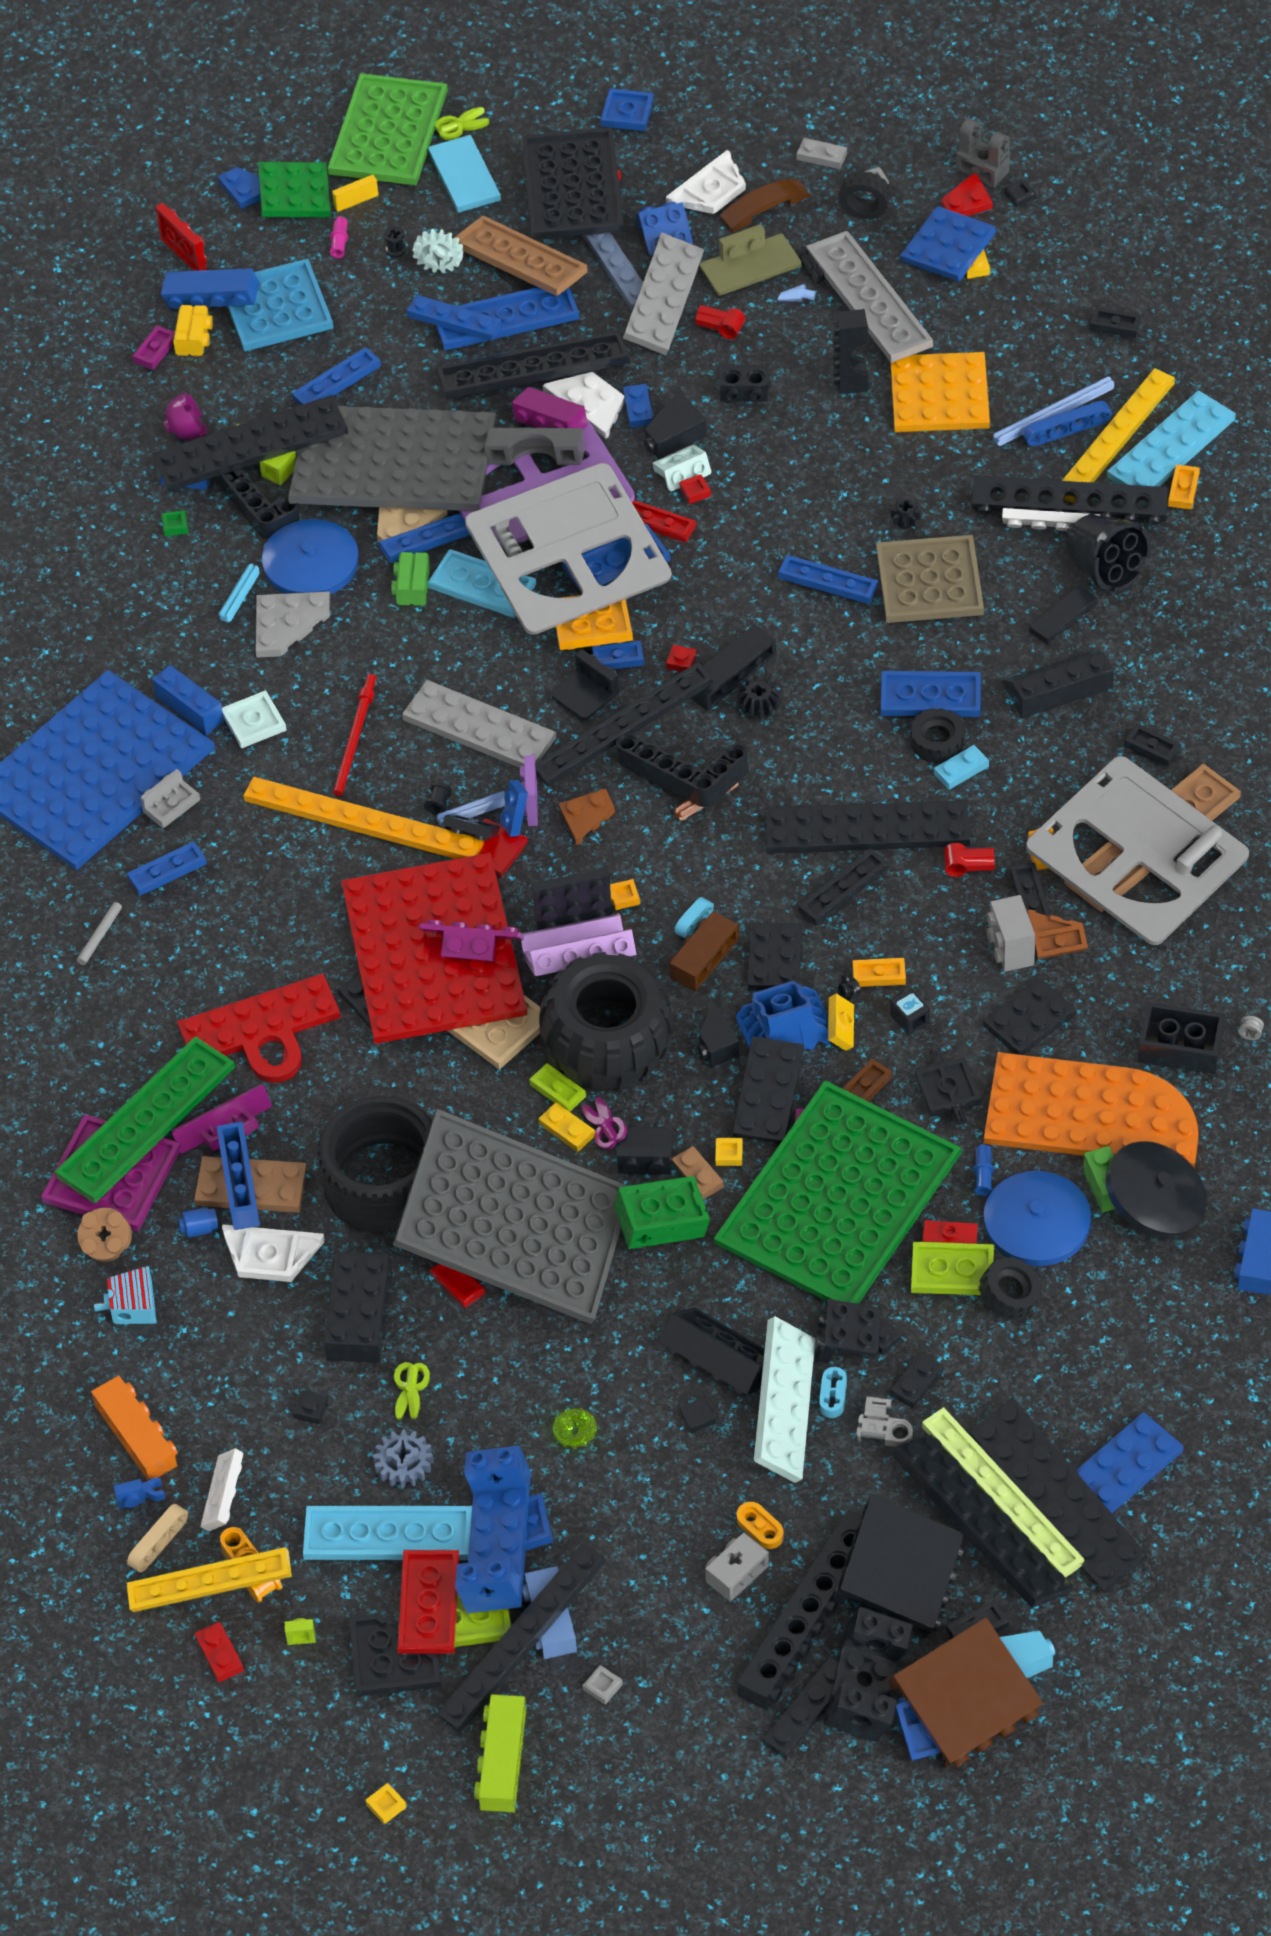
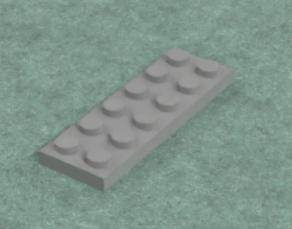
(663, 294)
(477, 725)

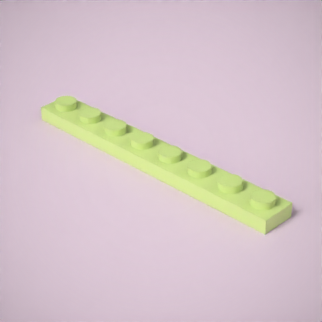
(1004, 1492)

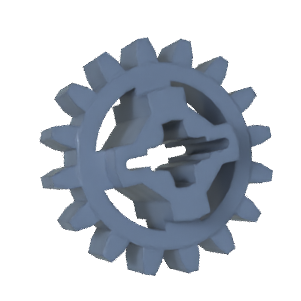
(390, 1455)

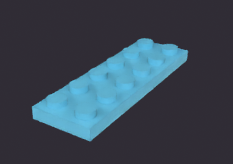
(1172, 442)
(384, 1531)

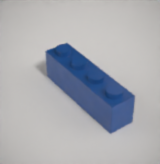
(210, 288)
(238, 1176)

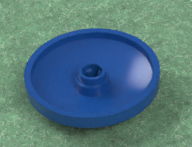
(310, 557)
(1037, 1218)

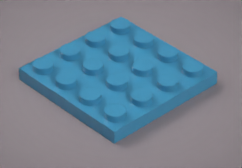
(284, 307)

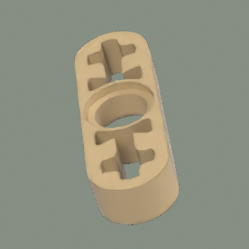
(157, 1538)

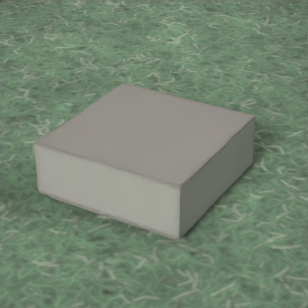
(602, 1684)

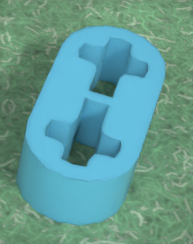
(692, 917)
(838, 1392)

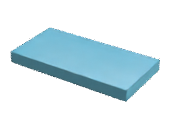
(464, 173)
(473, 582)

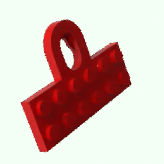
(266, 1019)

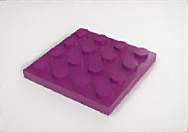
(131, 1194)

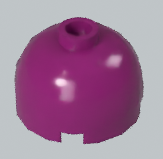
(184, 418)

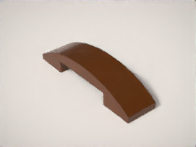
(762, 199)

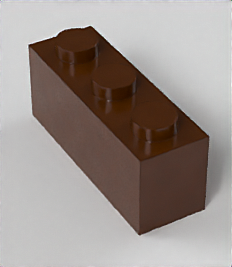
(703, 950)

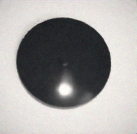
(1155, 1189)

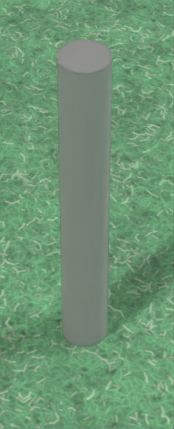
(99, 933)

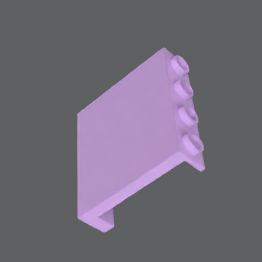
(555, 947)

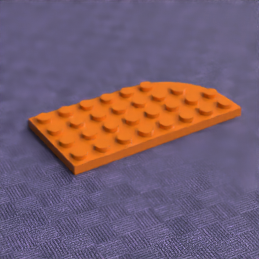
(1085, 1108)

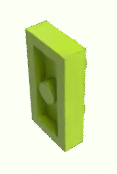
(557, 1087)

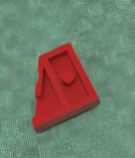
(968, 197)

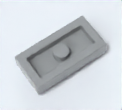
(821, 153)

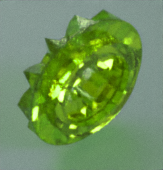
(564, 1423)

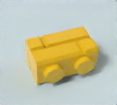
(192, 329)

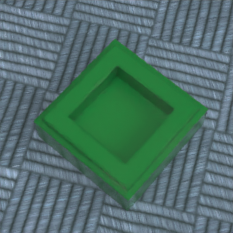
(174, 523)

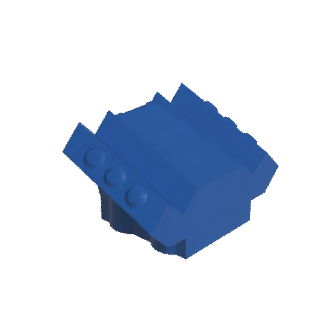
(785, 1014)

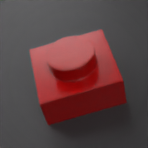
(695, 489)
(681, 658)

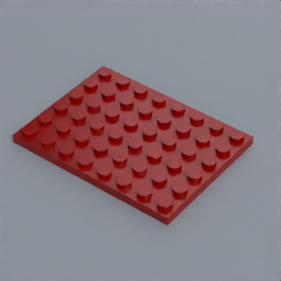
(402, 969)

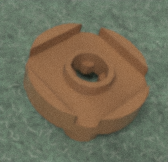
(93, 1223)

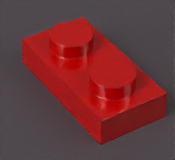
(219, 1652)

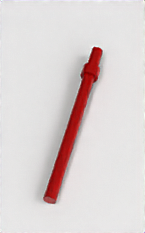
(365, 698)

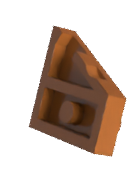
(586, 813)
(1056, 935)

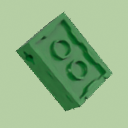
(661, 1212)

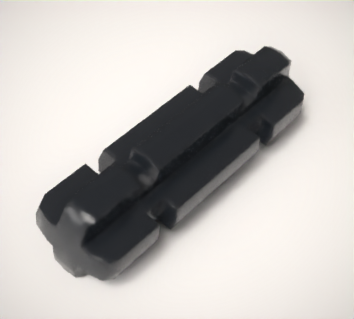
(810, 264)

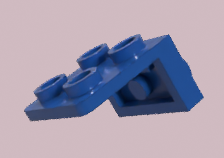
(668, 219)

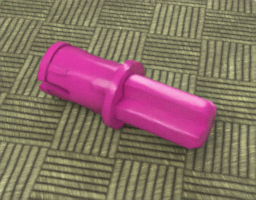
(339, 237)

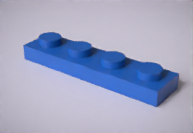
(454, 318)
(338, 377)
(424, 537)
(828, 579)

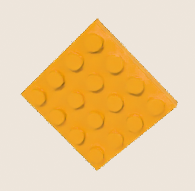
(940, 392)

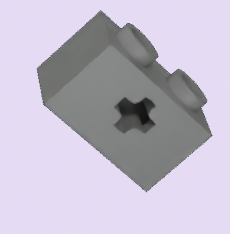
(736, 1566)

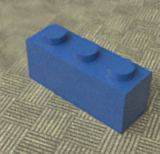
(188, 700)
(1255, 1269)

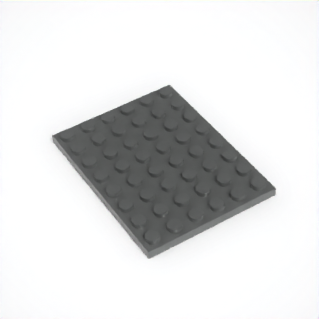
(398, 461)
(511, 1216)

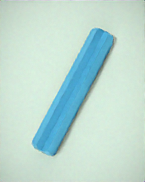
(239, 593)

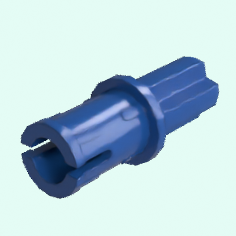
(983, 1170)

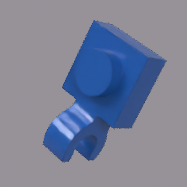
(134, 1492)

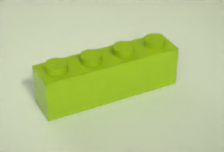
(502, 1753)

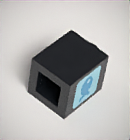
(909, 1011)

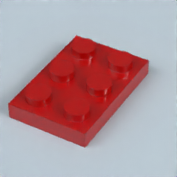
(180, 238)

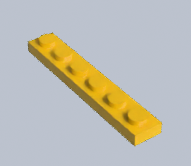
(209, 1579)

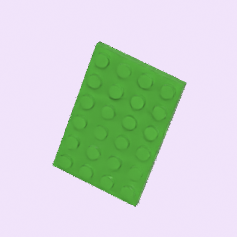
(388, 129)

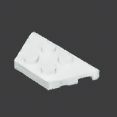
(711, 186)
(597, 396)
(270, 1252)

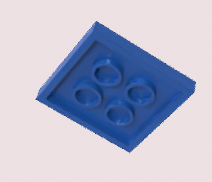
(948, 243)

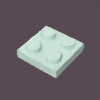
(253, 719)

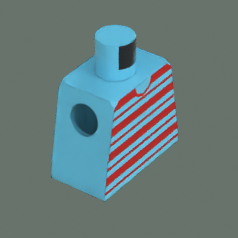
(129, 1298)

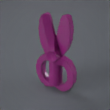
(604, 1122)

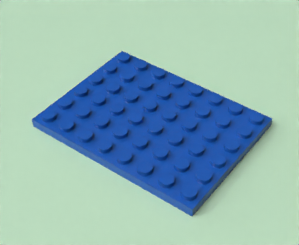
(90, 766)

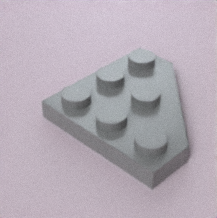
(287, 618)

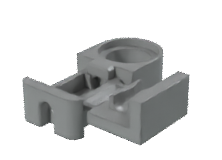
(876, 1425)

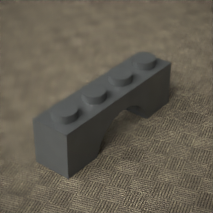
(509, 444)

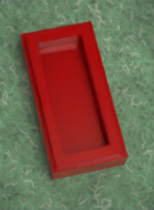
(459, 1285)

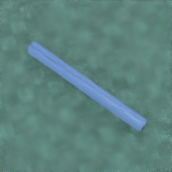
(1061, 406)

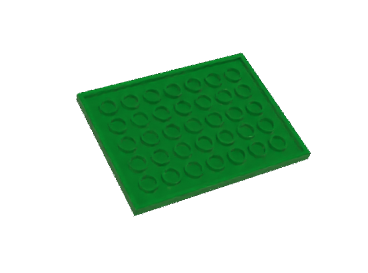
(837, 1195)

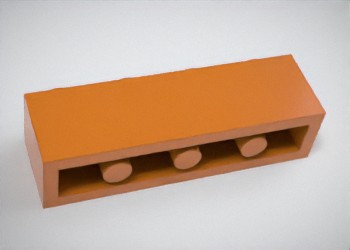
(134, 1428)

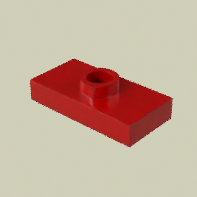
(950, 1232)

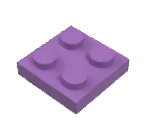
(529, 782)

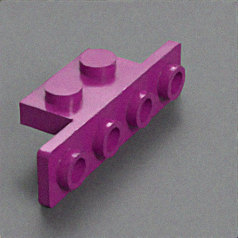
(470, 943)
(239, 1109)

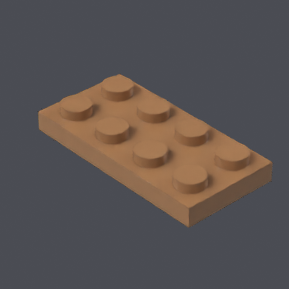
(276, 1184)

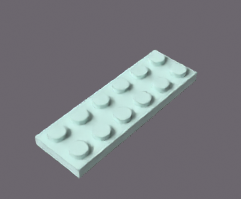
(784, 1399)

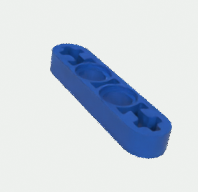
(1092, 415)

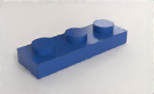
(166, 868)

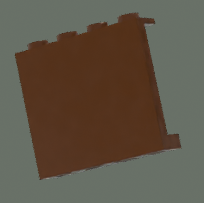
(968, 1693)

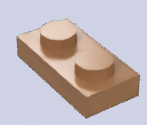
(693, 1164)

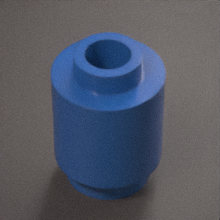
(198, 1222)

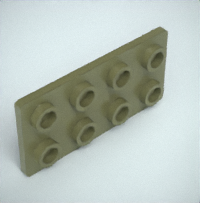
(748, 259)

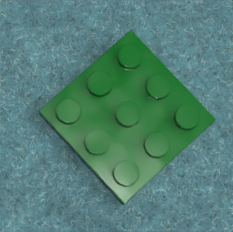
(294, 189)

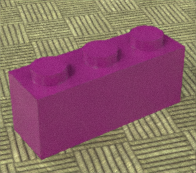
(547, 411)

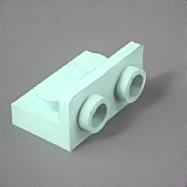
(682, 465)

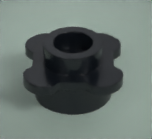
(849, 988)

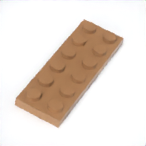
(521, 255)

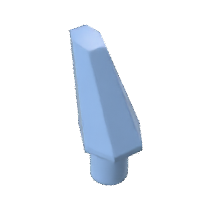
(797, 294)

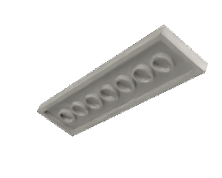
(865, 288)

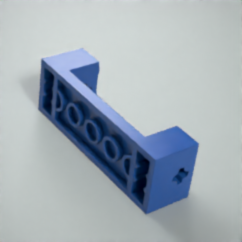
(497, 1531)

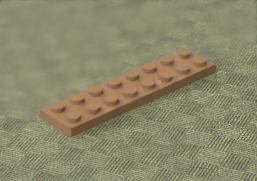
(1202, 790)

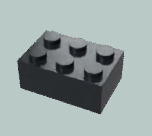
(1181, 1037)

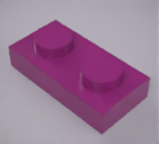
(154, 347)

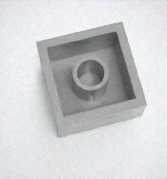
(1011, 933)

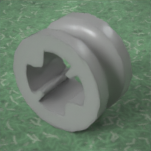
(1251, 1028)

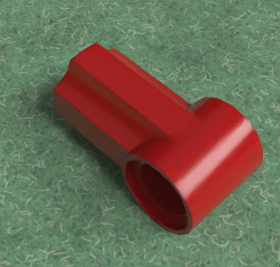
(726, 322)
(960, 860)

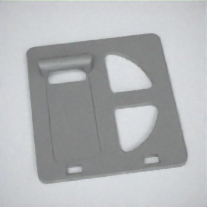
(562, 524)
(1151, 830)

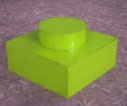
(300, 1631)

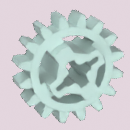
(438, 251)

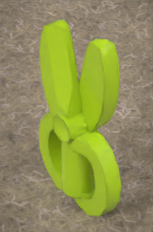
(464, 122)
(410, 1388)

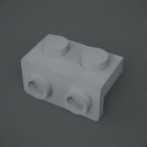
(168, 799)

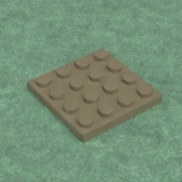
(929, 578)

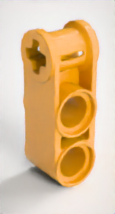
(243, 1549)

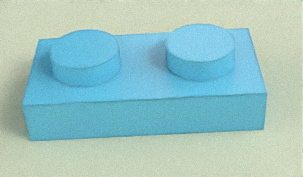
(961, 767)

